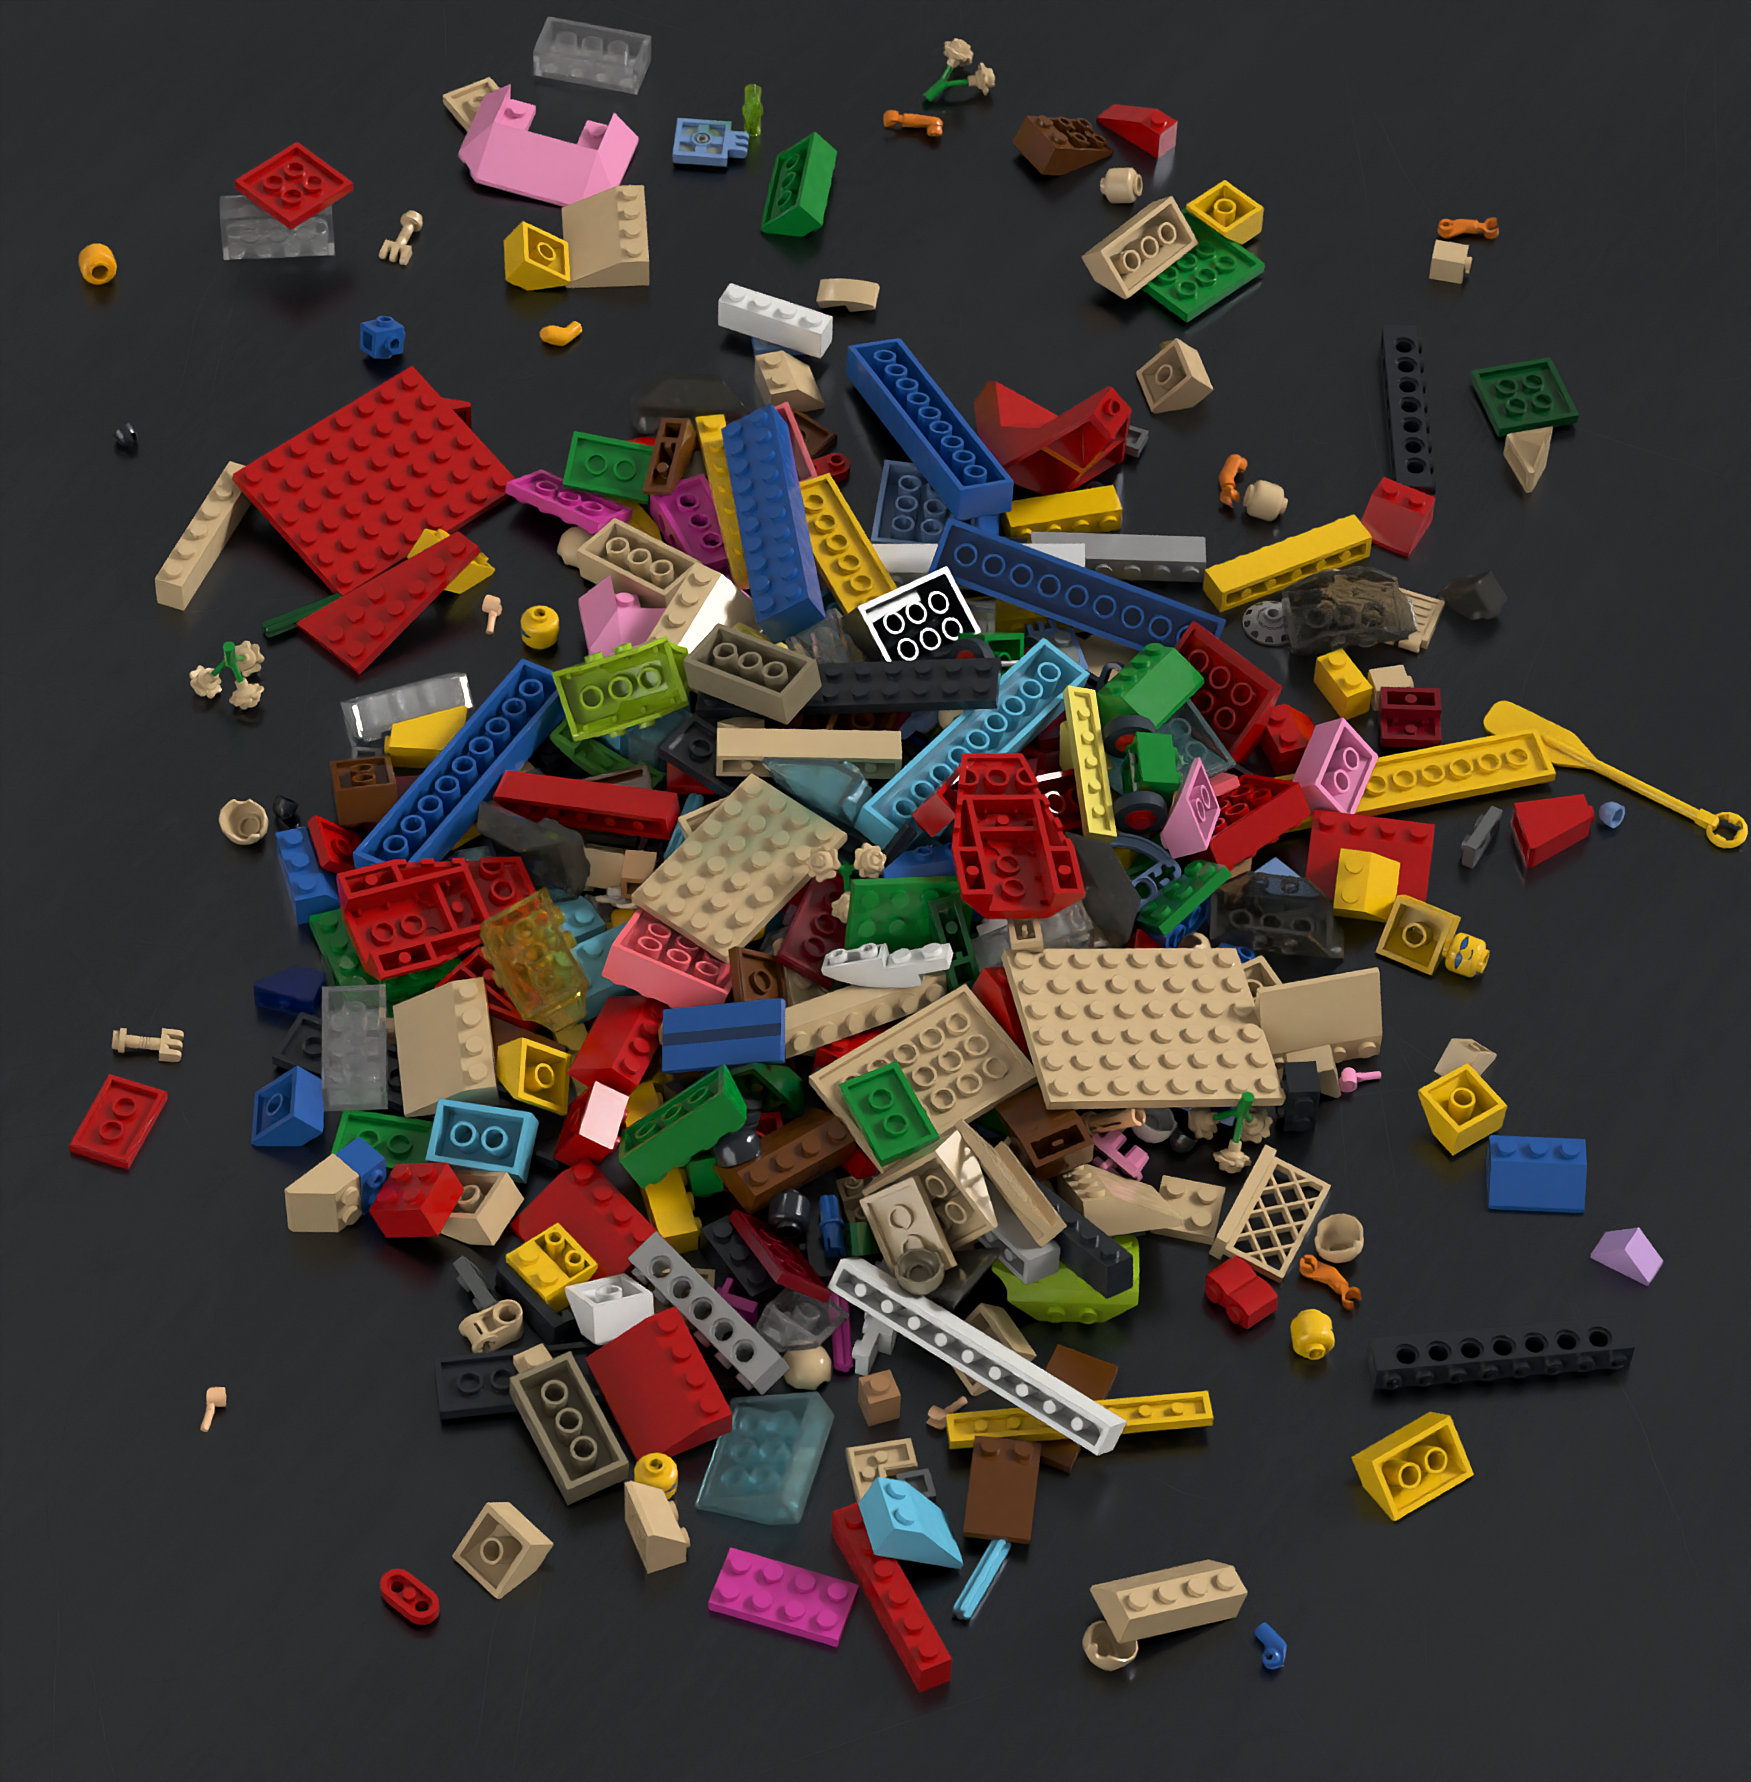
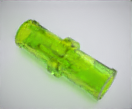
(752, 110)

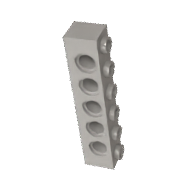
(765, 1365)

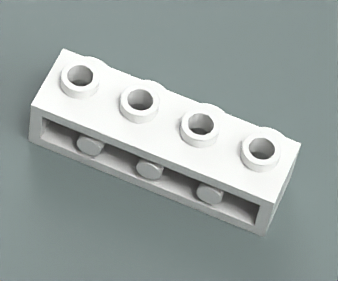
(775, 320)

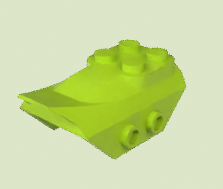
(623, 688)
(1067, 1296)

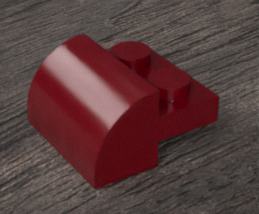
(1409, 717)

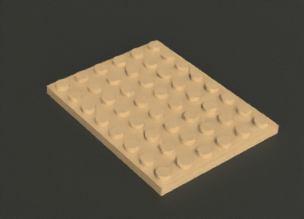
(1141, 1028)

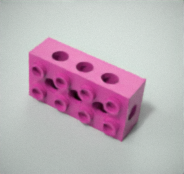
(676, 517)

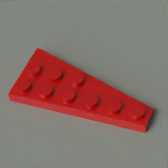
(376, 613)

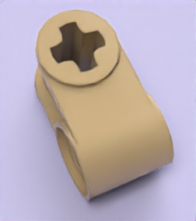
(491, 1326)

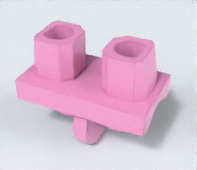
(1108, 1146)

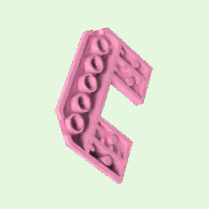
(540, 167)
(616, 618)

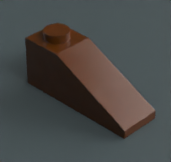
(670, 456)

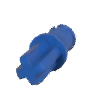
(831, 1226)

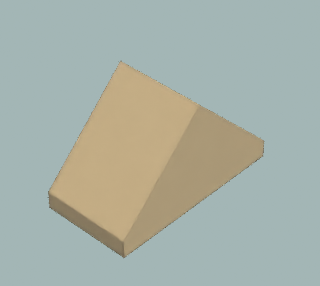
(1025, 935)
(1325, 1067)

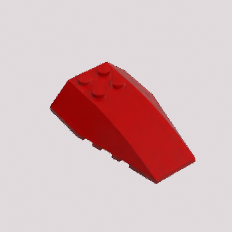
(1009, 843)
(425, 911)

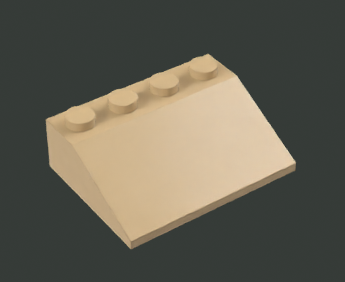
(608, 239)
(699, 605)
(1321, 1012)
(446, 1047)
(952, 1184)
(1114, 1201)

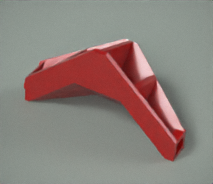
(1050, 450)

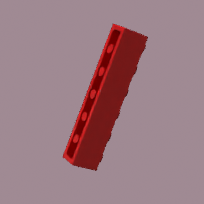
(590, 804)
(892, 1602)

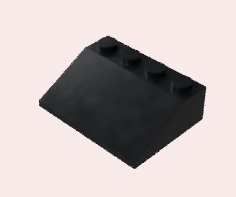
(912, 620)

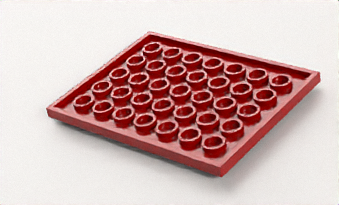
(372, 480)

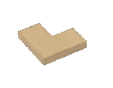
(879, 1460)

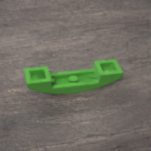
(595, 757)

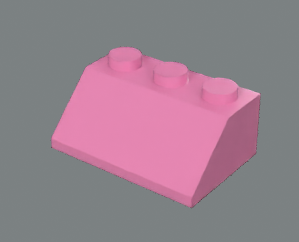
(1335, 768)
(1191, 814)

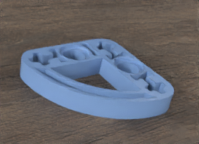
(1155, 853)

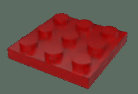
(293, 185)

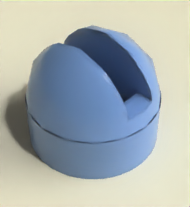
(1611, 814)

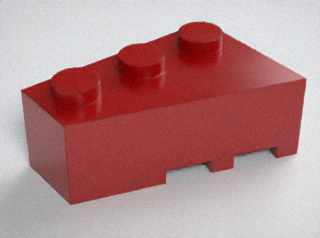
(499, 1002)

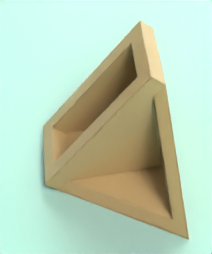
(1528, 454)

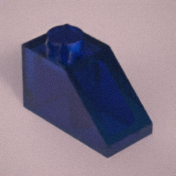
(291, 991)

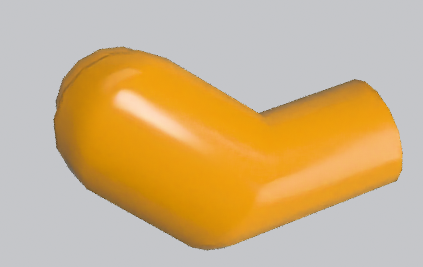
(560, 336)

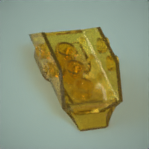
(537, 961)

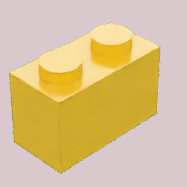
(1342, 684)

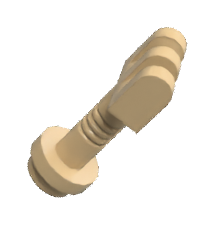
(411, 223)
(168, 1045)

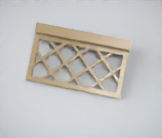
(1015, 1186)
(1244, 1209)

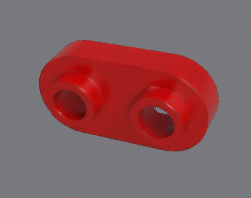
(835, 464)
(413, 1597)

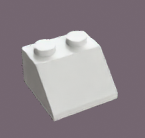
(609, 1306)

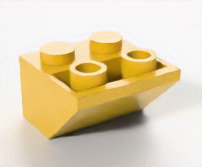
(470, 576)
(551, 1264)

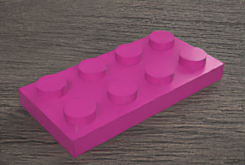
(572, 506)
(783, 1597)

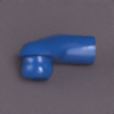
(1275, 1646)

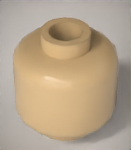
(1121, 185)
(1265, 500)

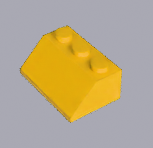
(1413, 1464)

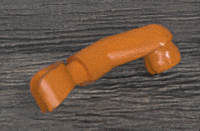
(933, 124)
(1450, 229)
(1233, 465)
(1329, 1275)

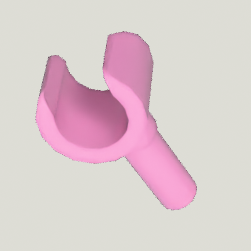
(1349, 1078)

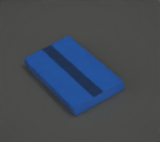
(723, 1034)

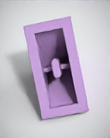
(1629, 1254)

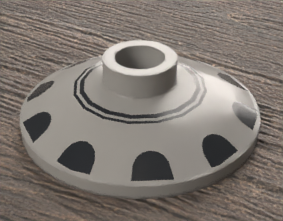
(1265, 623)

